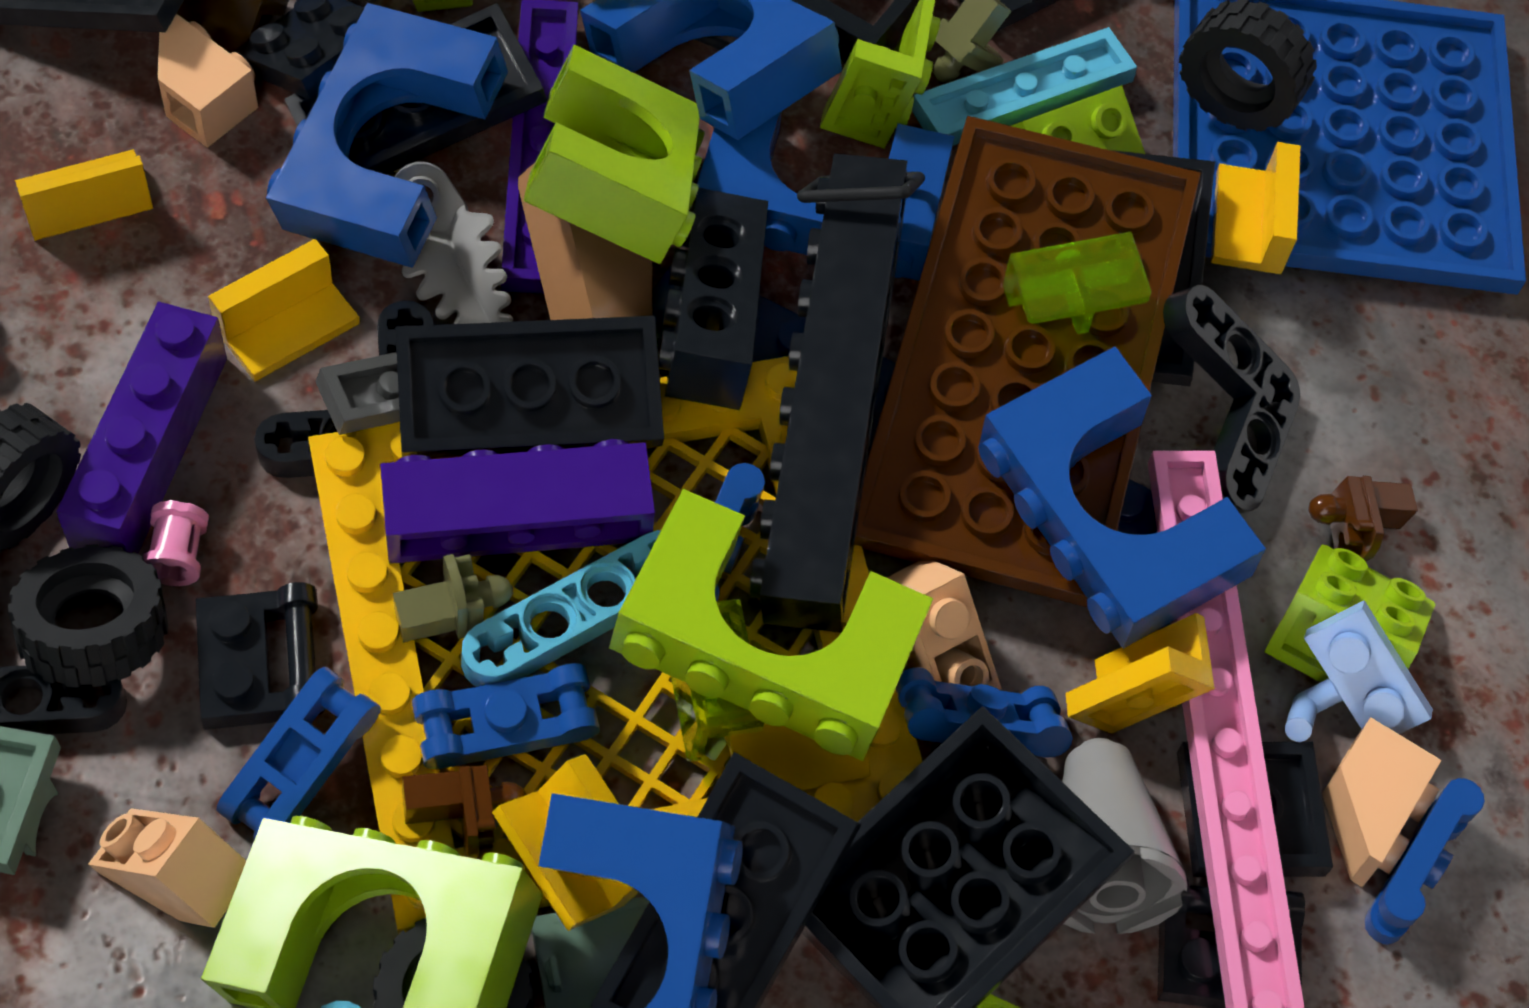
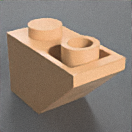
(202, 83)
(951, 636)
(1373, 796)
(171, 864)

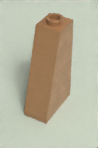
(585, 272)

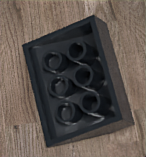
(961, 873)

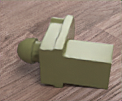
(967, 38)
(449, 604)

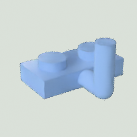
(1362, 673)

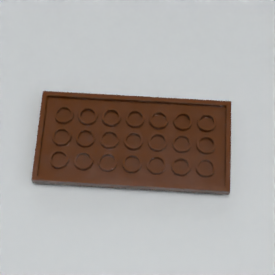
(974, 353)

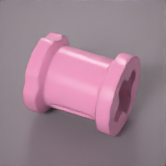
(176, 541)

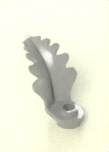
(455, 255)

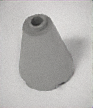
(1152, 881)

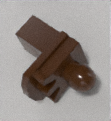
(1361, 511)
(458, 795)

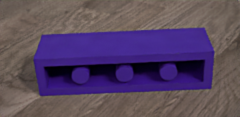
(144, 430)
(516, 501)

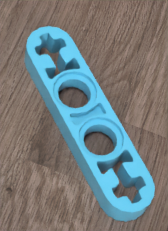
(564, 597)

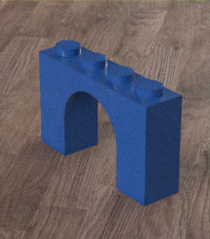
(383, 63)
(772, 64)
(746, 170)
(1128, 578)
(669, 859)

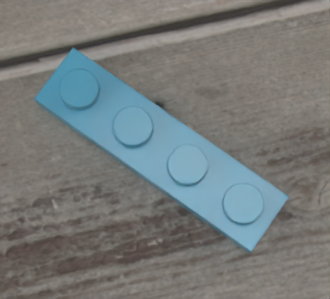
(1028, 85)

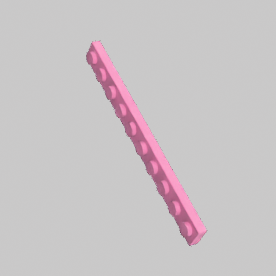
(1231, 775)

